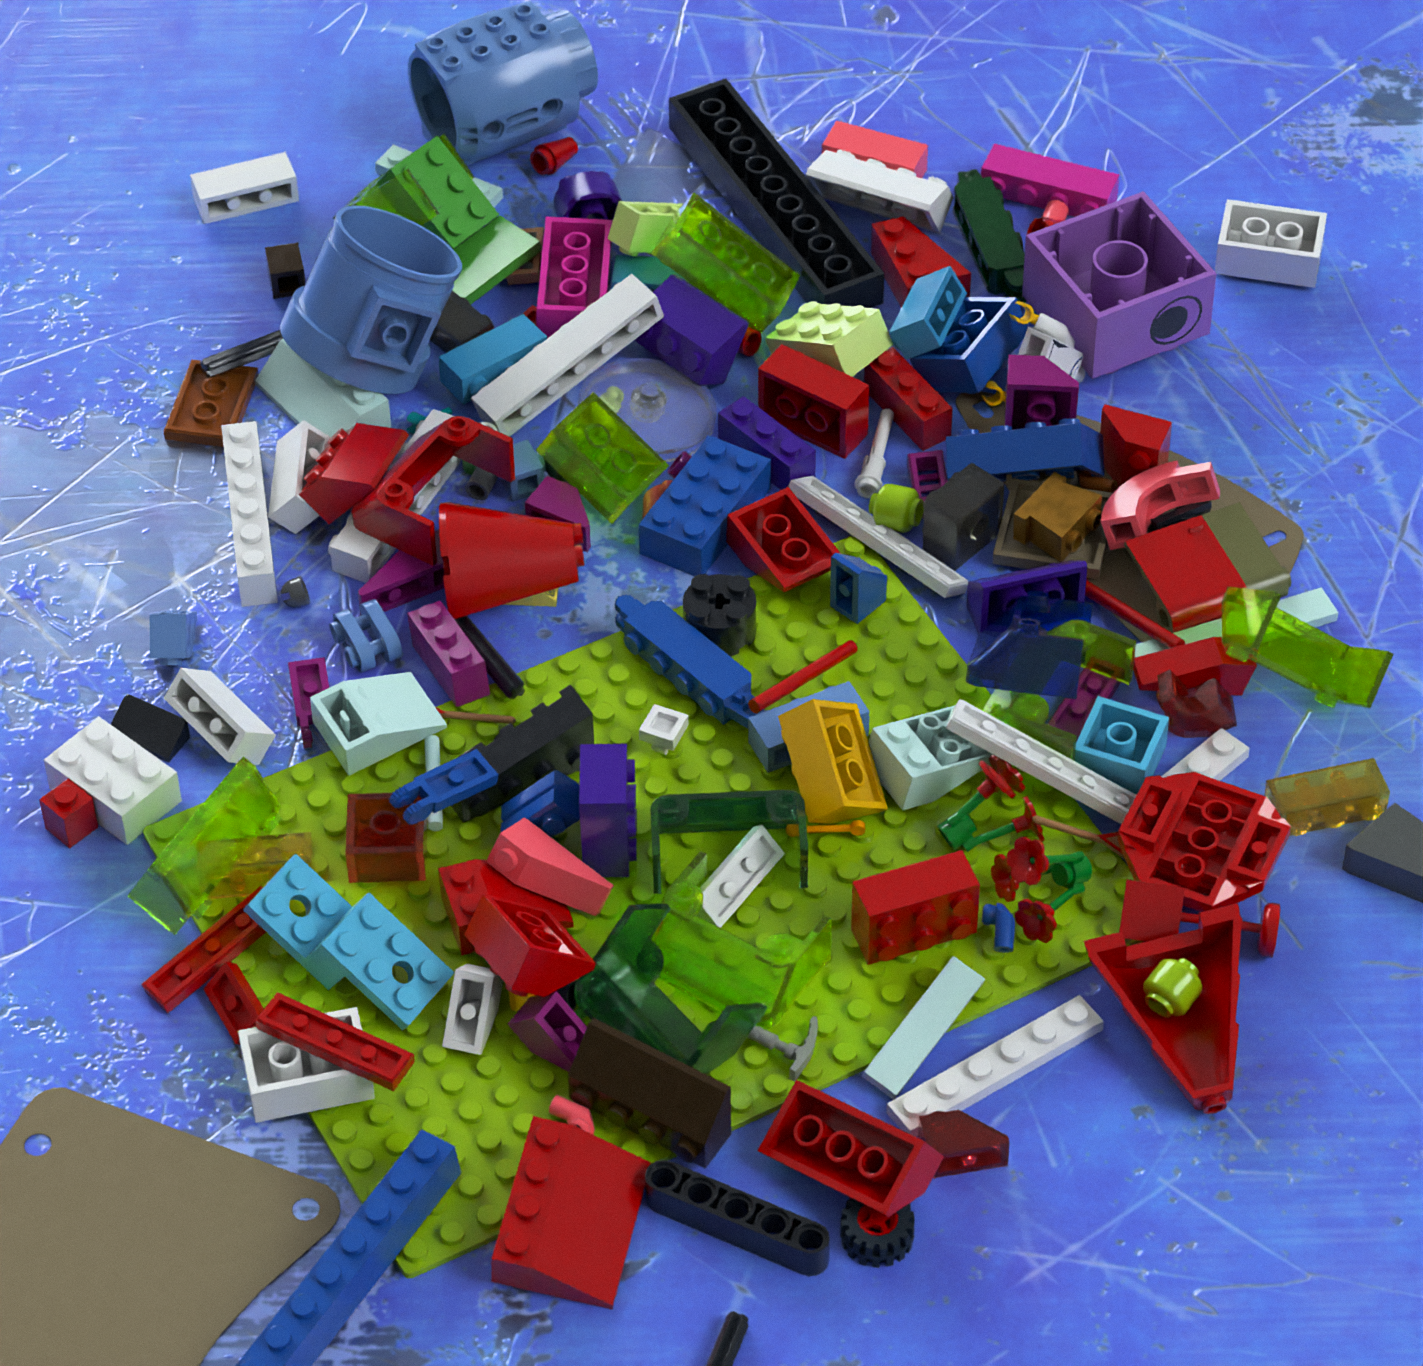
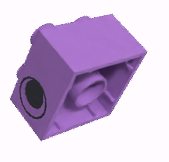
(1120, 283)

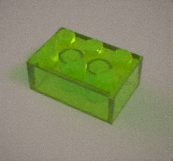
(602, 457)

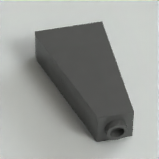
(1389, 853)

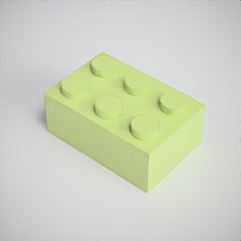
(834, 335)

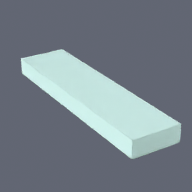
(923, 1027)

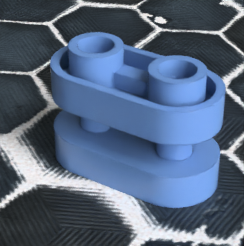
(357, 648)

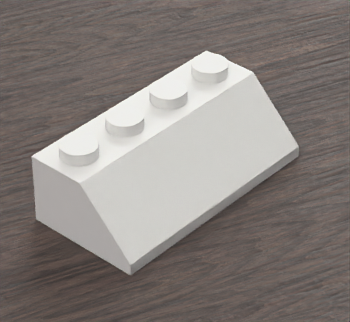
(881, 189)

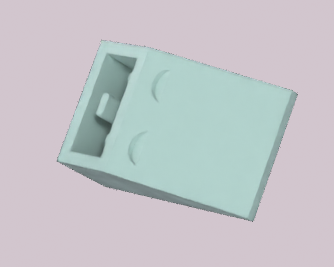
(374, 718)
(922, 758)

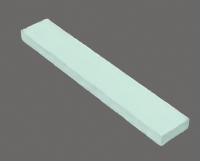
(1310, 607)

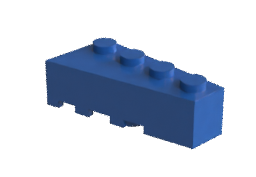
(1029, 450)

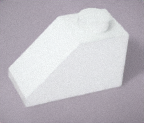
(472, 1008)

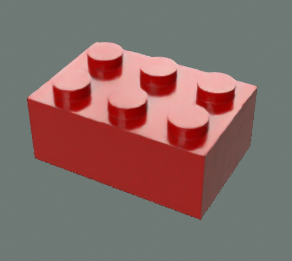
(814, 400)
(915, 907)

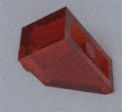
(963, 1142)

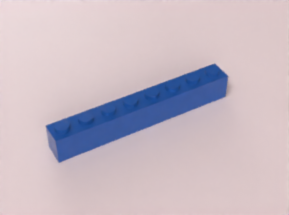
(358, 1256)

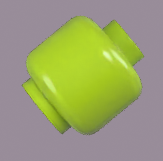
(896, 507)
(1172, 987)

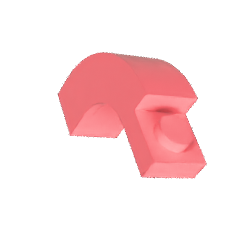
(1153, 493)

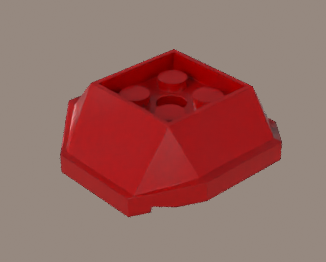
(1202, 838)

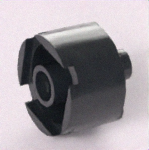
(722, 610)

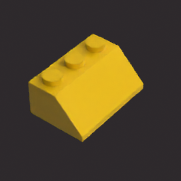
(832, 761)

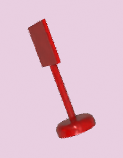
(1156, 912)

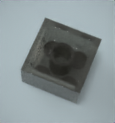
(962, 516)

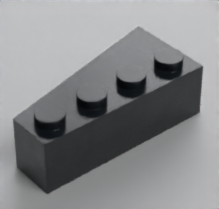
(532, 751)

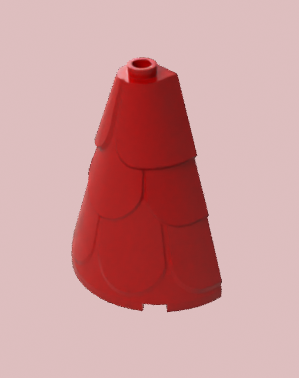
(1202, 1044)

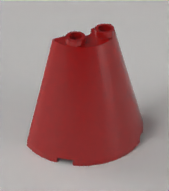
(503, 556)

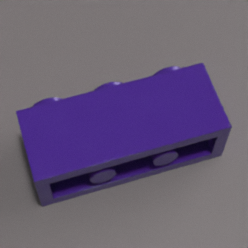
(758, 432)

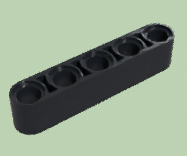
(747, 1232)

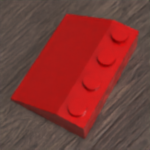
(569, 1215)

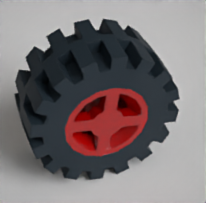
(872, 1246)

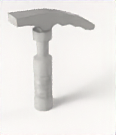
(800, 1054)

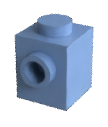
(528, 471)

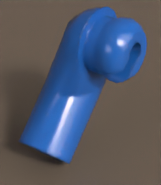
(1004, 926)

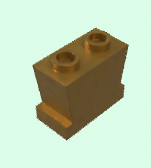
(1057, 517)

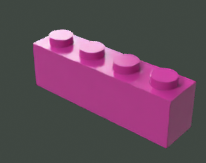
(1040, 179)

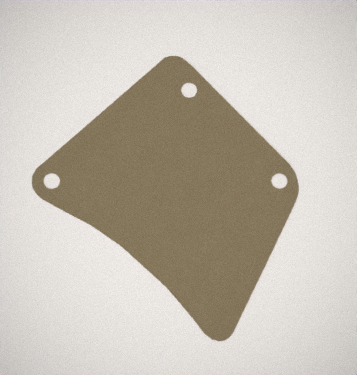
(136, 1236)

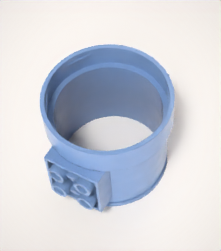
(372, 300)

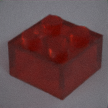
(382, 842)

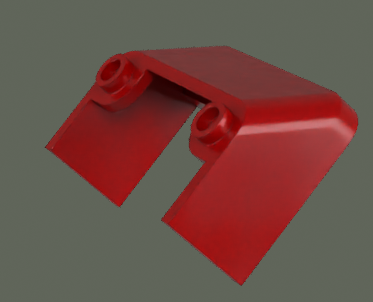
(385, 509)

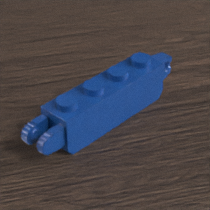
(686, 658)

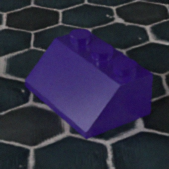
(695, 333)
(994, 595)

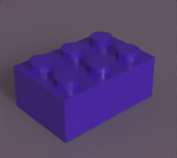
(607, 808)

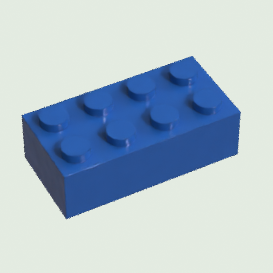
(690, 517)

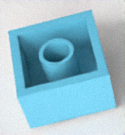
(1122, 743)

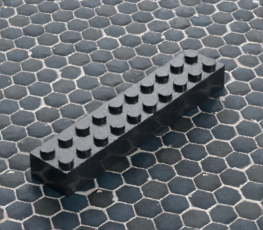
(774, 196)

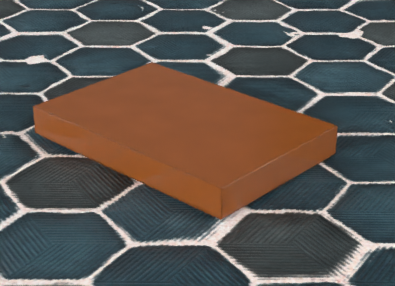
(209, 403)

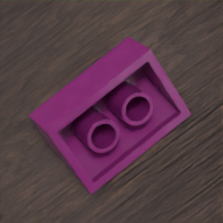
(1038, 392)

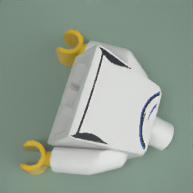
(1045, 339)

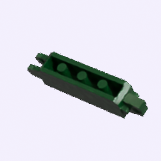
(989, 234)

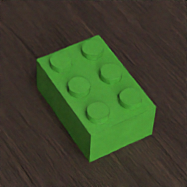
(451, 190)

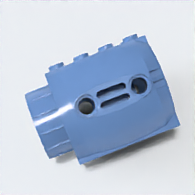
(501, 79)

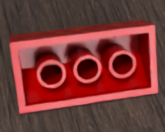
(850, 1150)

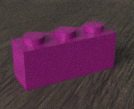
(448, 653)

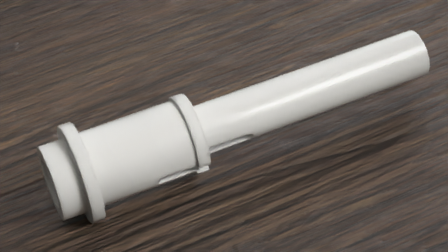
(873, 465)

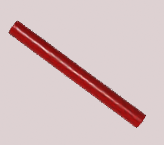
(1132, 616)
(802, 676)

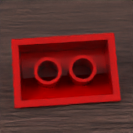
(350, 468)
(526, 946)

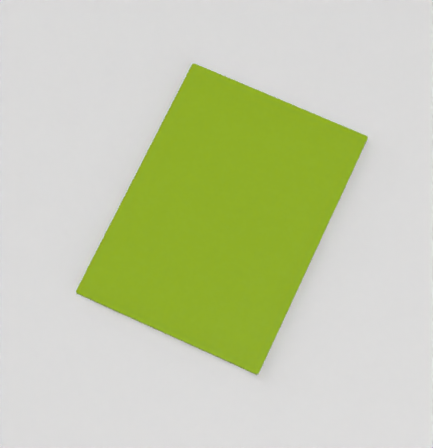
(490, 1098)

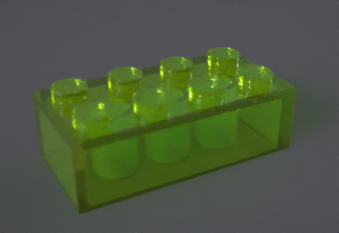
(725, 263)

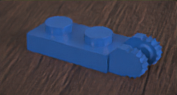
(444, 786)

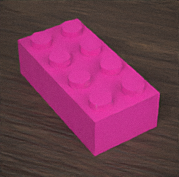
(572, 269)

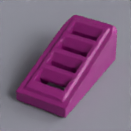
(925, 462)

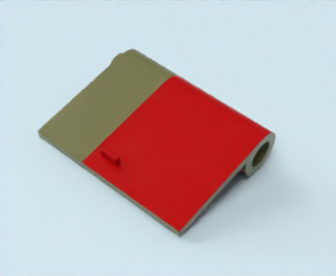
(1198, 560)

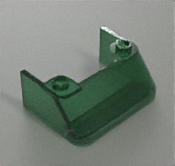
(728, 813)
(626, 998)

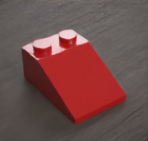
(780, 540)
(466, 882)

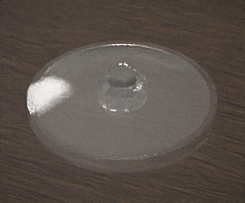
(655, 403)

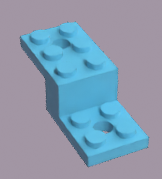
(349, 941)

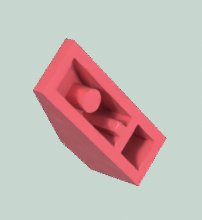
(547, 868)

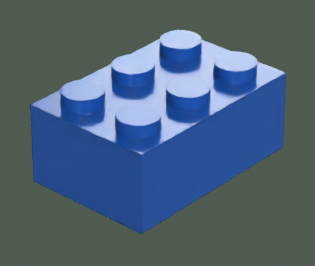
(973, 346)

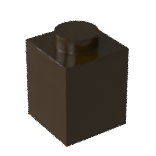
(284, 269)

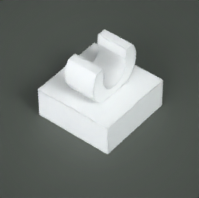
(663, 728)

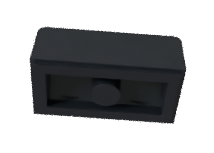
(151, 727)

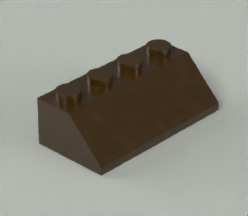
(650, 1094)

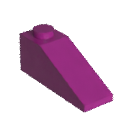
(403, 580)

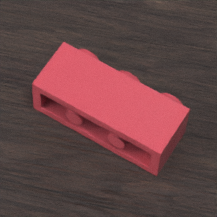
(871, 144)

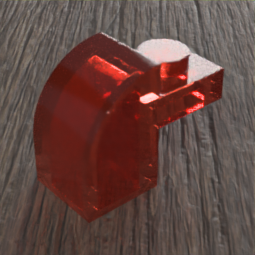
(1195, 710)

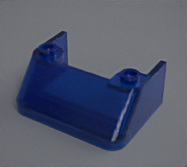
(1021, 656)

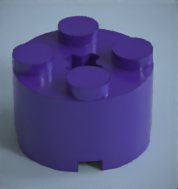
(587, 196)

